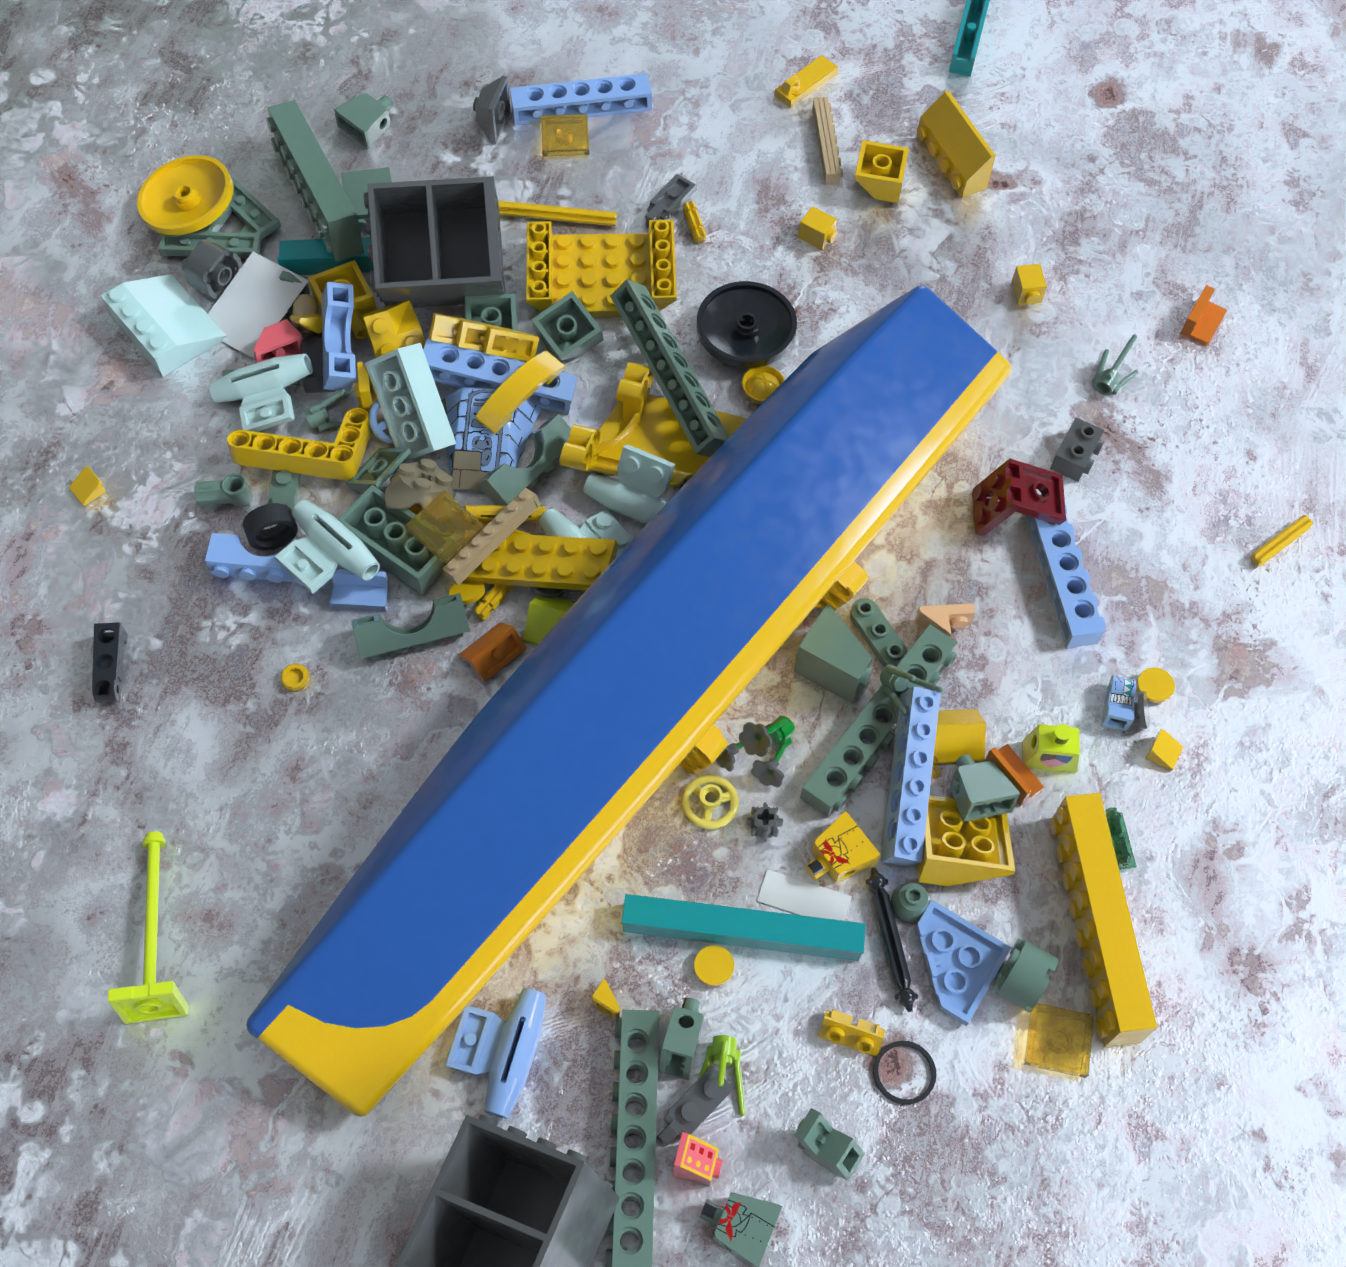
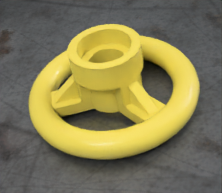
(714, 792)

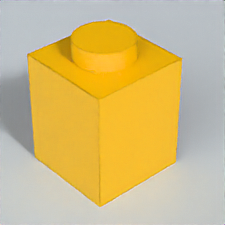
(817, 228)
(1029, 284)

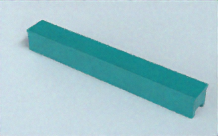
(969, 37)
(311, 258)
(743, 927)

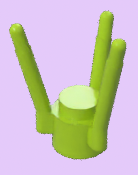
(723, 1053)

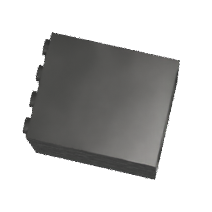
(434, 240)
(510, 1204)

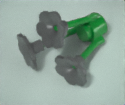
(756, 741)

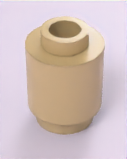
(304, 305)

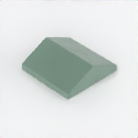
(378, 468)

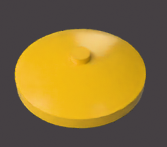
(185, 195)

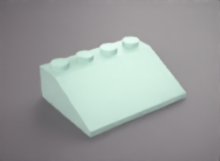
(162, 321)

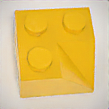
(881, 169)
(392, 328)

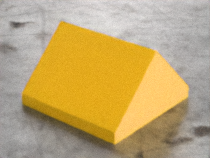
(960, 734)

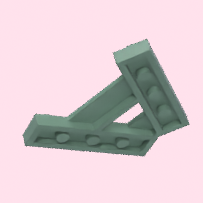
(247, 208)

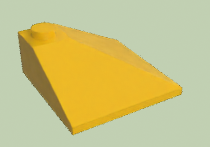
(961, 850)

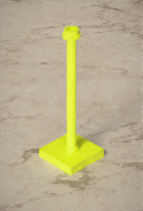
(151, 999)

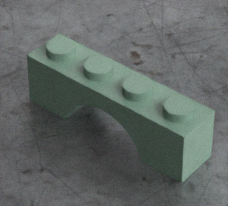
(507, 482)
(377, 636)

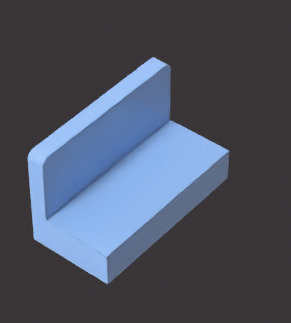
(357, 594)

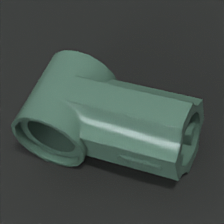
(223, 491)

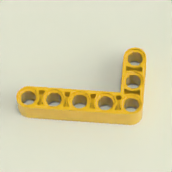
(305, 456)

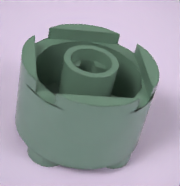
(1024, 975)

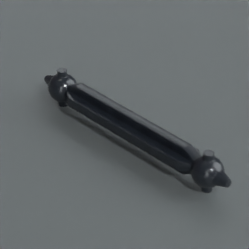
(891, 939)

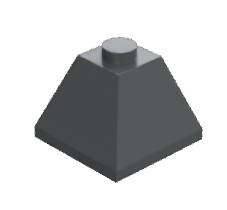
(493, 108)

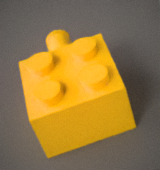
(363, 297)

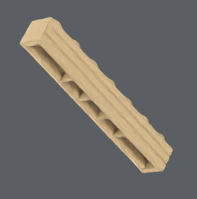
(827, 140)
(491, 536)

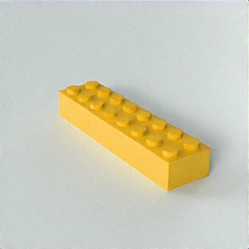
(1102, 921)

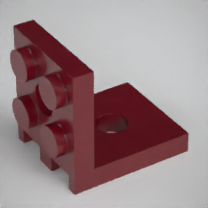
(1013, 490)

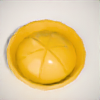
(761, 382)

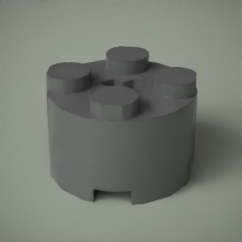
(210, 268)

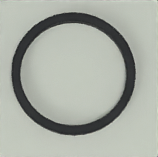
(881, 1087)

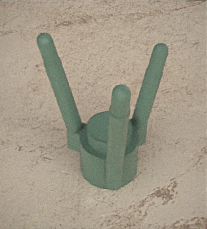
(1108, 380)
(318, 415)
(898, 680)

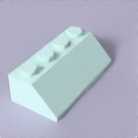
(410, 401)

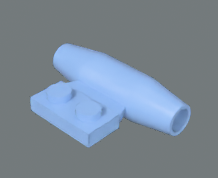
(499, 1048)

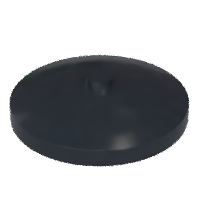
(746, 324)

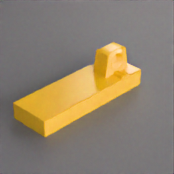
(806, 81)

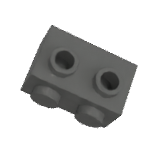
(1077, 449)

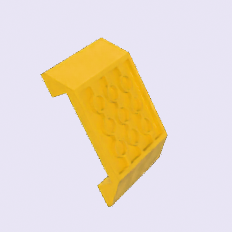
(598, 265)

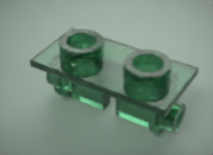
(1120, 839)

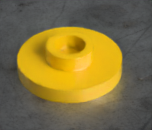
(469, 591)
(1157, 684)
(714, 965)

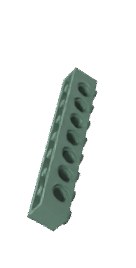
(670, 368)
(817, 791)
(643, 1026)

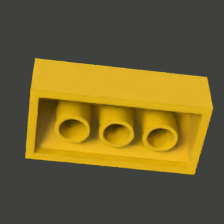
(956, 145)

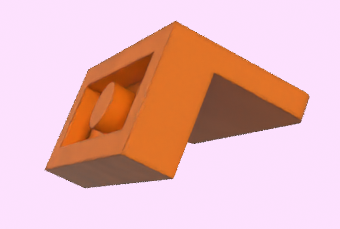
(1203, 318)
(493, 650)
(1016, 772)

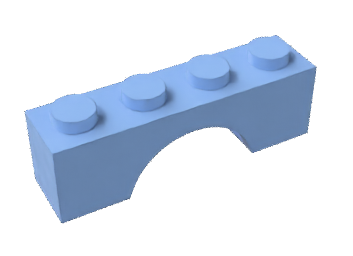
(336, 327)
(229, 558)

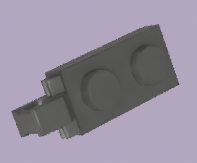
(670, 199)
(694, 1106)

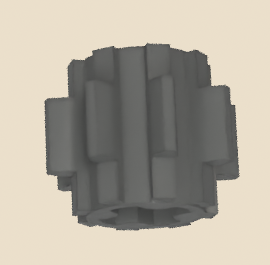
(756, 823)

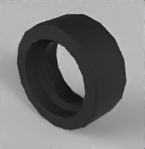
(267, 516)

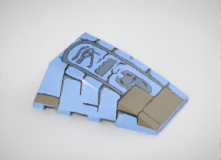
(476, 447)

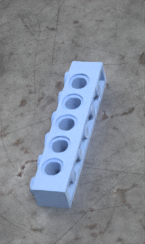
(581, 97)
(460, 374)
(1074, 629)
(910, 778)

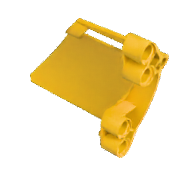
(640, 422)

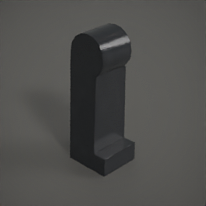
(108, 661)

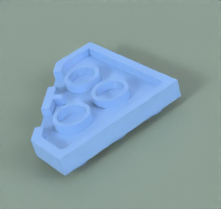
(959, 960)

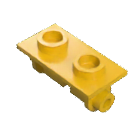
(864, 1037)

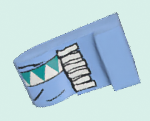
(1119, 703)

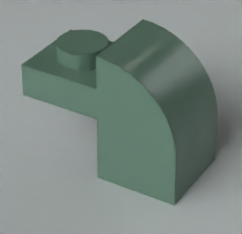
(828, 1146)

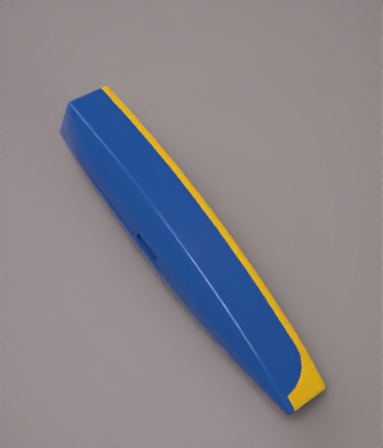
(624, 694)

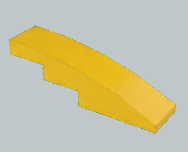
(483, 337)

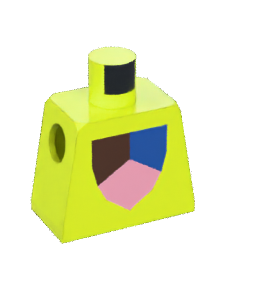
(1052, 748)

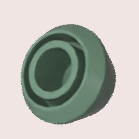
(910, 901)

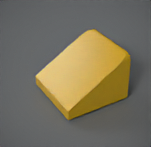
(311, 322)
(87, 486)
(1164, 750)
(605, 1001)

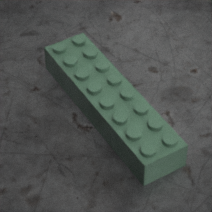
(315, 181)

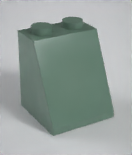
(834, 657)

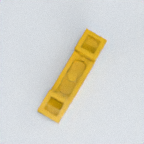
(517, 389)

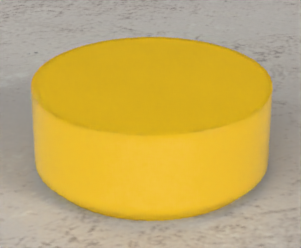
(295, 677)

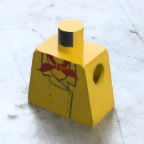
(842, 851)

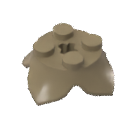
(417, 484)

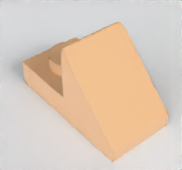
(945, 616)

